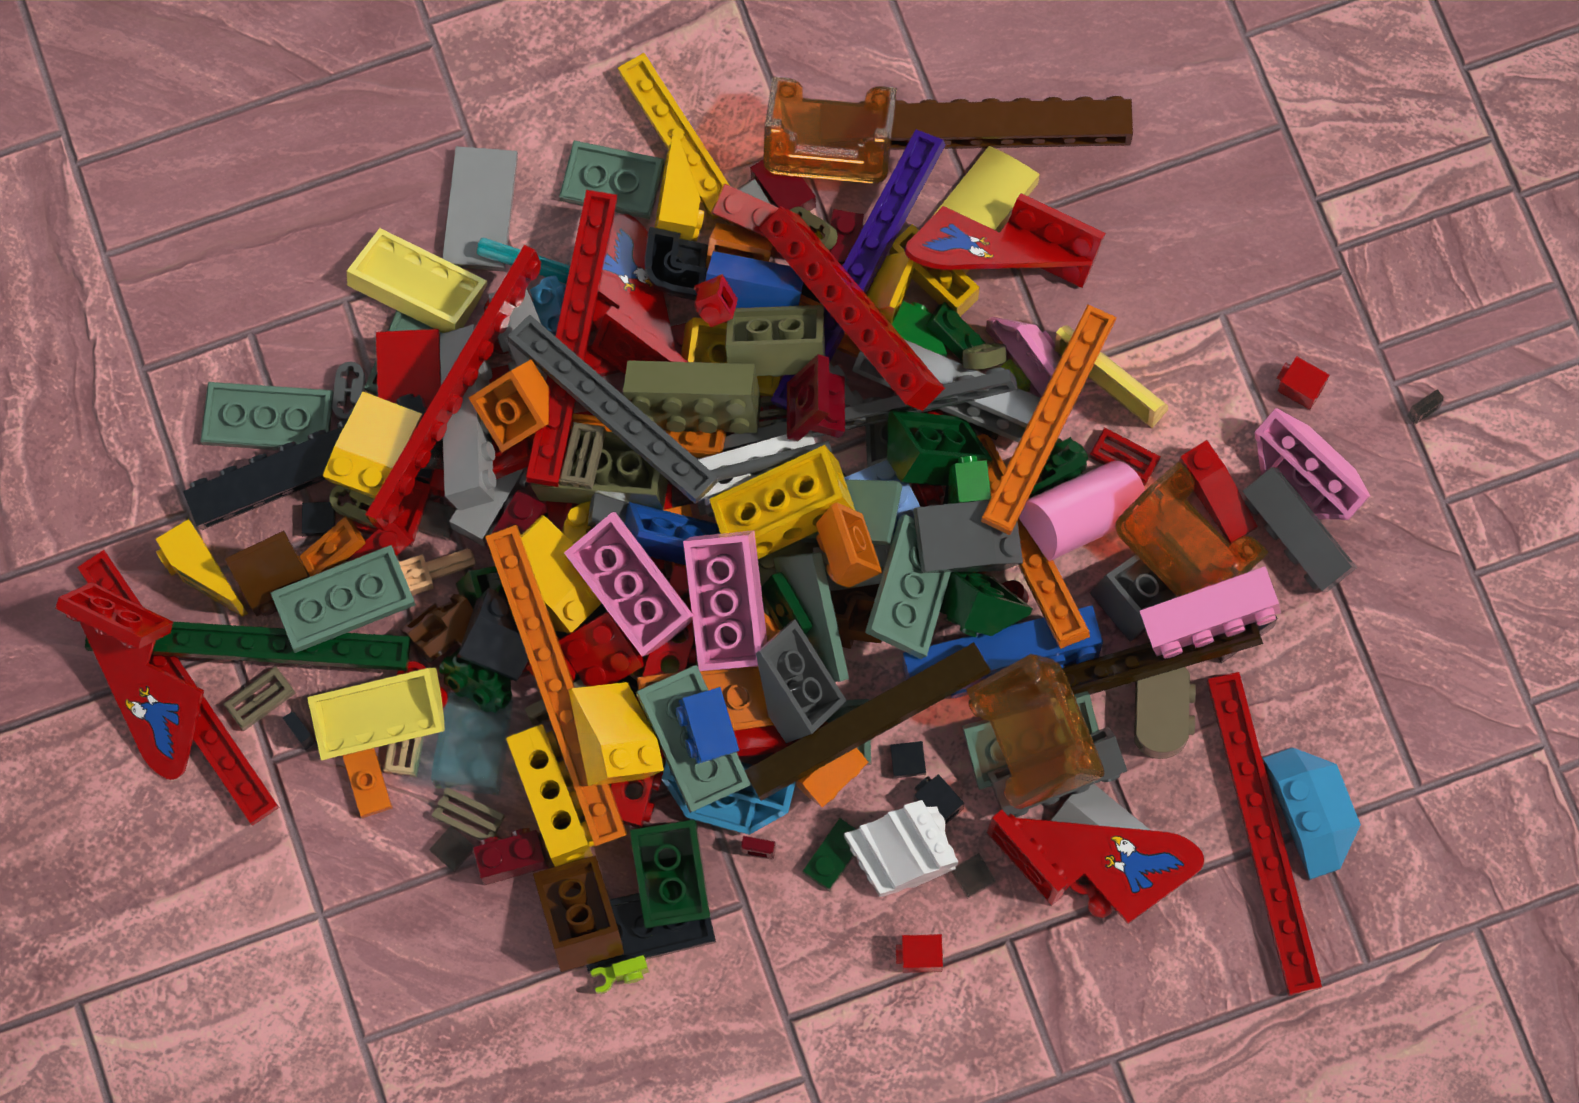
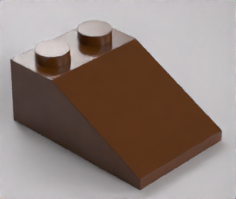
(265, 569)
(578, 913)

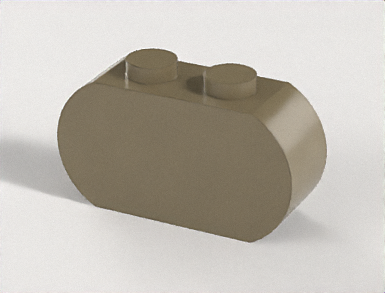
(1163, 713)

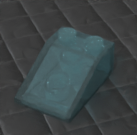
(471, 748)

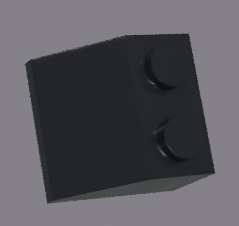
(493, 637)

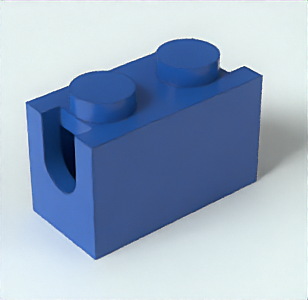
(707, 726)

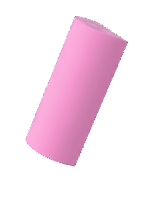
(1081, 508)
(629, 585)

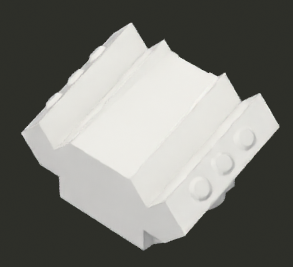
(903, 848)

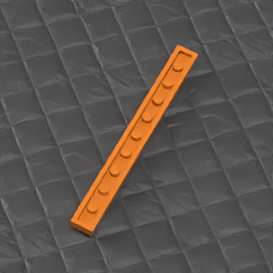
(552, 677)

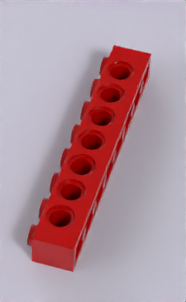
(852, 309)
(640, 810)

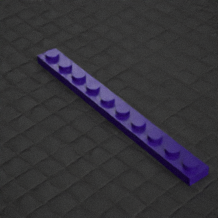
(880, 230)

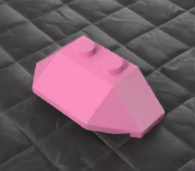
(1028, 349)
(1311, 466)

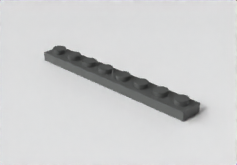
(613, 409)

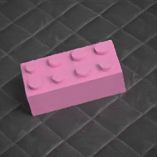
(725, 599)
(1210, 612)

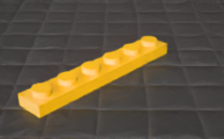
(670, 120)

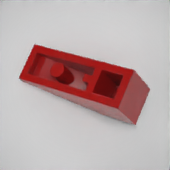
(1218, 492)

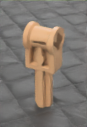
(421, 573)

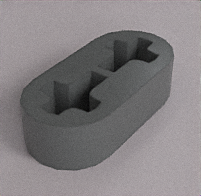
(341, 388)

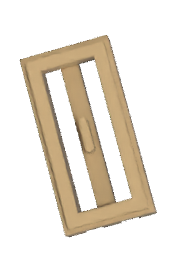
(401, 769)

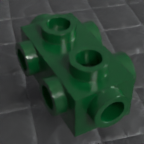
(1064, 463)
(479, 684)

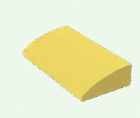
(992, 189)
(415, 282)
(1119, 383)
(377, 713)

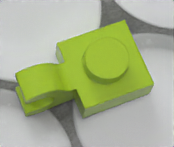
(628, 970)

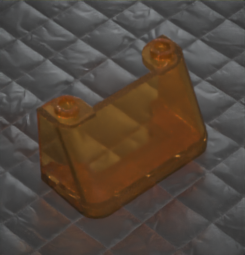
(828, 136)
(1179, 540)
(1037, 730)

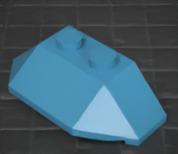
(1314, 808)
(738, 811)

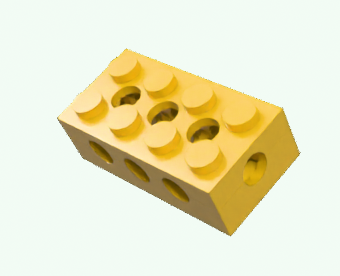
(783, 501)
(528, 751)

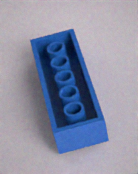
(1012, 645)

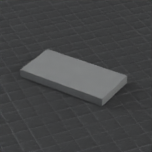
(479, 204)

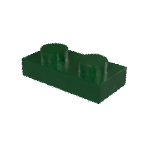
(953, 330)
(783, 603)
(831, 857)

